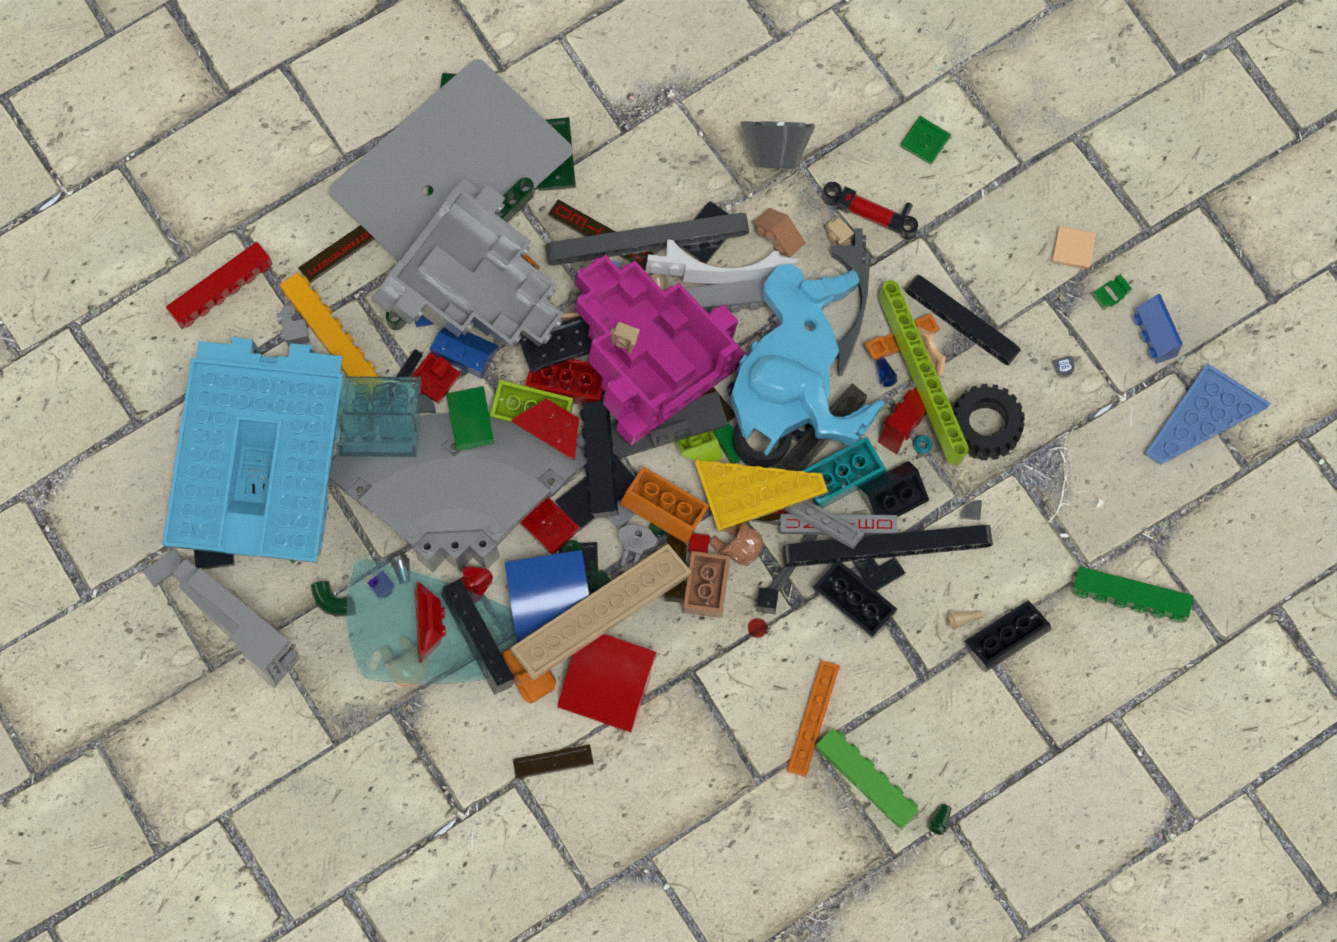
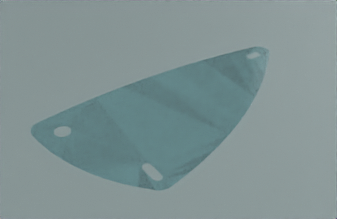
(386, 622)

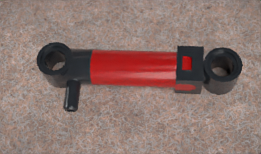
(849, 201)

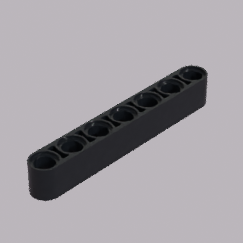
(962, 320)

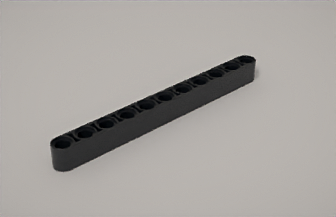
(888, 546)

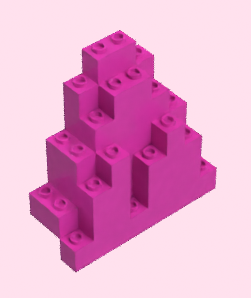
(677, 349)

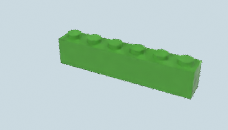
(867, 779)

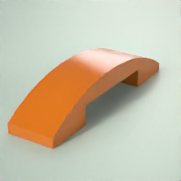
(887, 346)

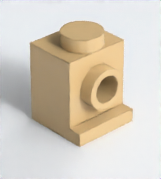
(839, 232)
(625, 336)

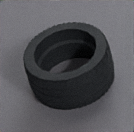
(754, 458)

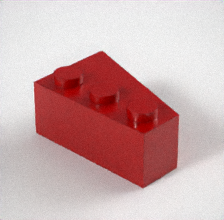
(903, 421)

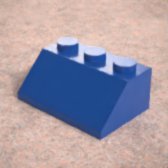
(1157, 329)
(464, 352)

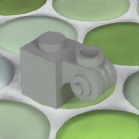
(293, 331)

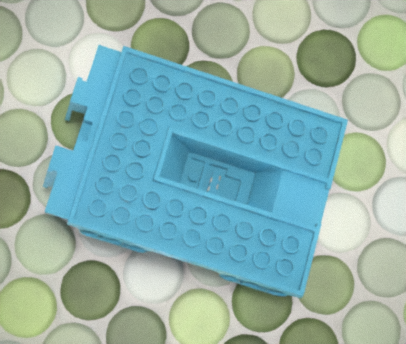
(250, 425)

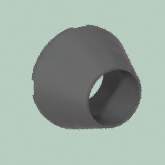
(776, 142)

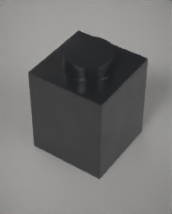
(767, 600)

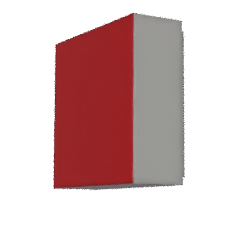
(699, 543)

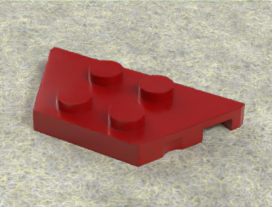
(551, 425)

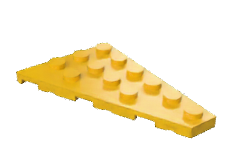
(750, 492)

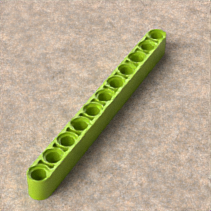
(923, 372)

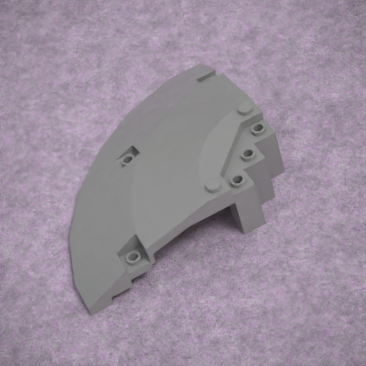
(456, 500)

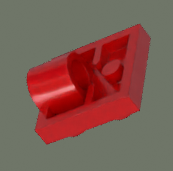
(436, 377)

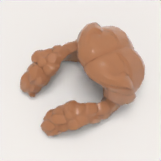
(743, 548)

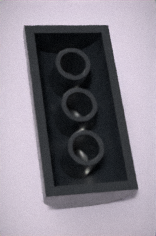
(855, 599)
(1007, 636)

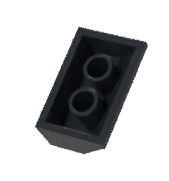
(895, 491)

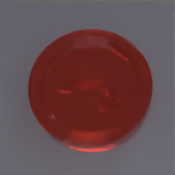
(757, 628)

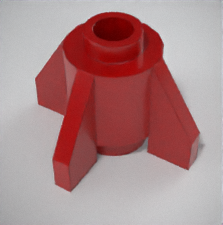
(476, 579)

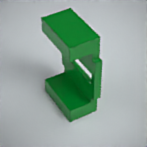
(1118, 286)

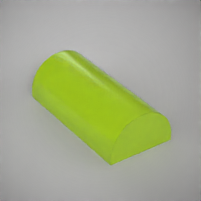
(515, 399)

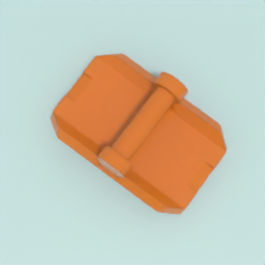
(530, 689)

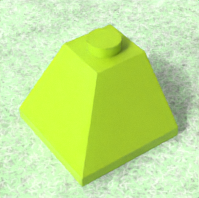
(701, 447)

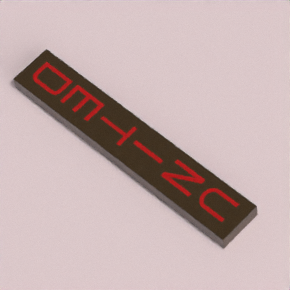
(588, 227)

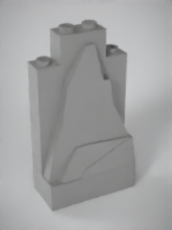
(256, 639)

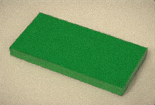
(470, 418)

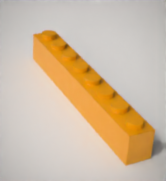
(325, 327)

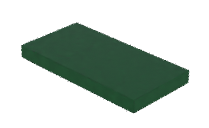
(564, 175)

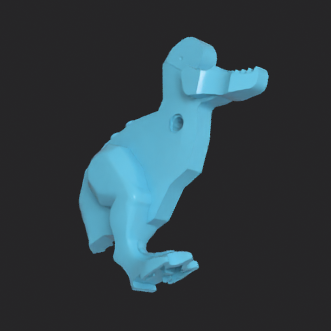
(788, 371)

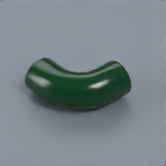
(327, 601)

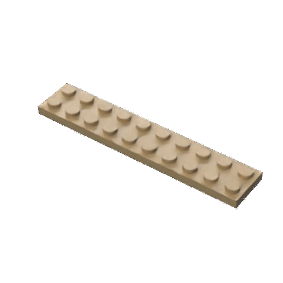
(600, 611)

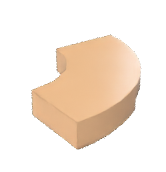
(936, 357)

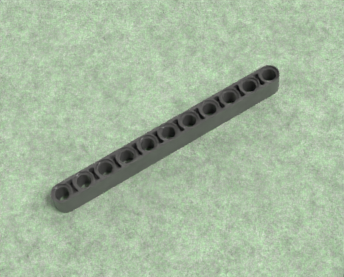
(646, 238)

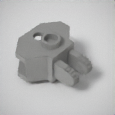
(635, 545)

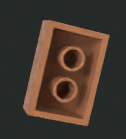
(706, 584)

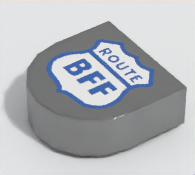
(1064, 366)

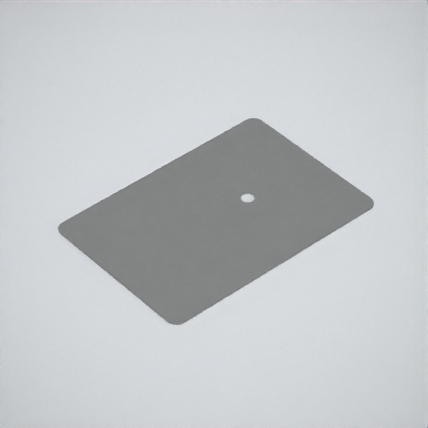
(466, 131)

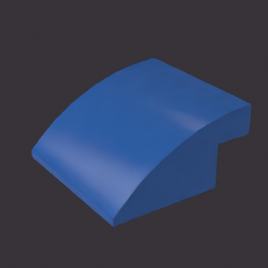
(544, 589)

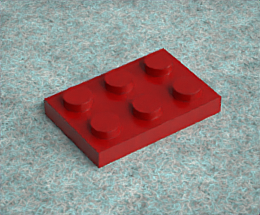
(550, 526)

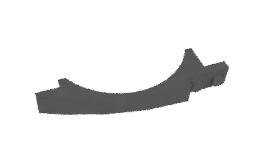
(853, 258)

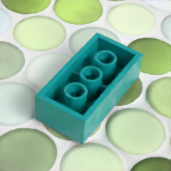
(845, 462)

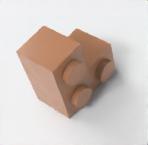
(779, 230)

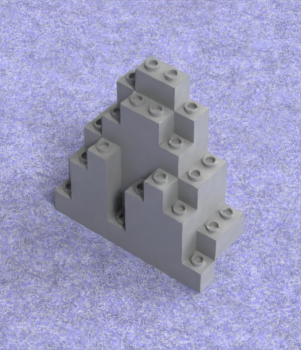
(471, 273)

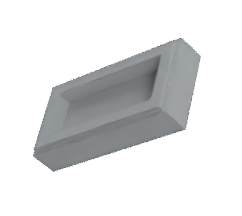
(162, 568)

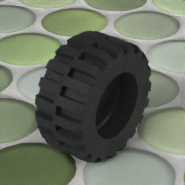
(1002, 403)

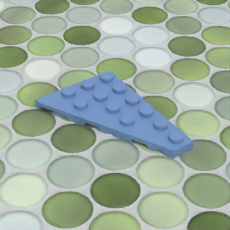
(1206, 411)

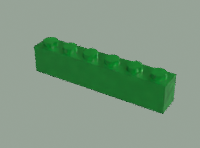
(1132, 594)

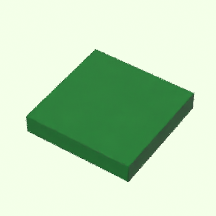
(925, 140)

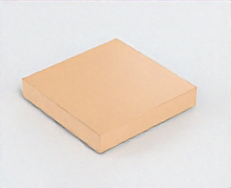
(1074, 247)

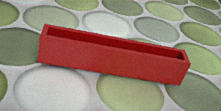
(219, 285)

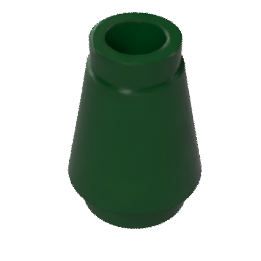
(940, 820)

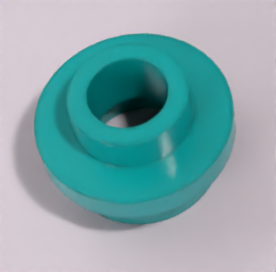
(923, 439)

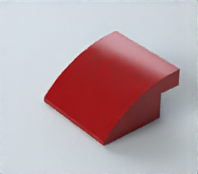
(608, 681)

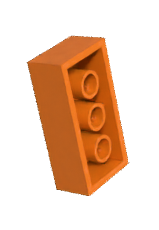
(664, 504)

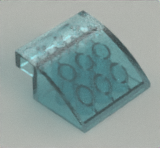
(380, 416)

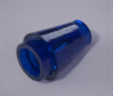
(885, 373)

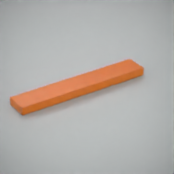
(813, 718)

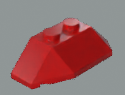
(428, 621)

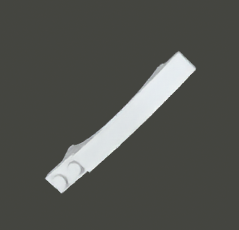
(680, 264)

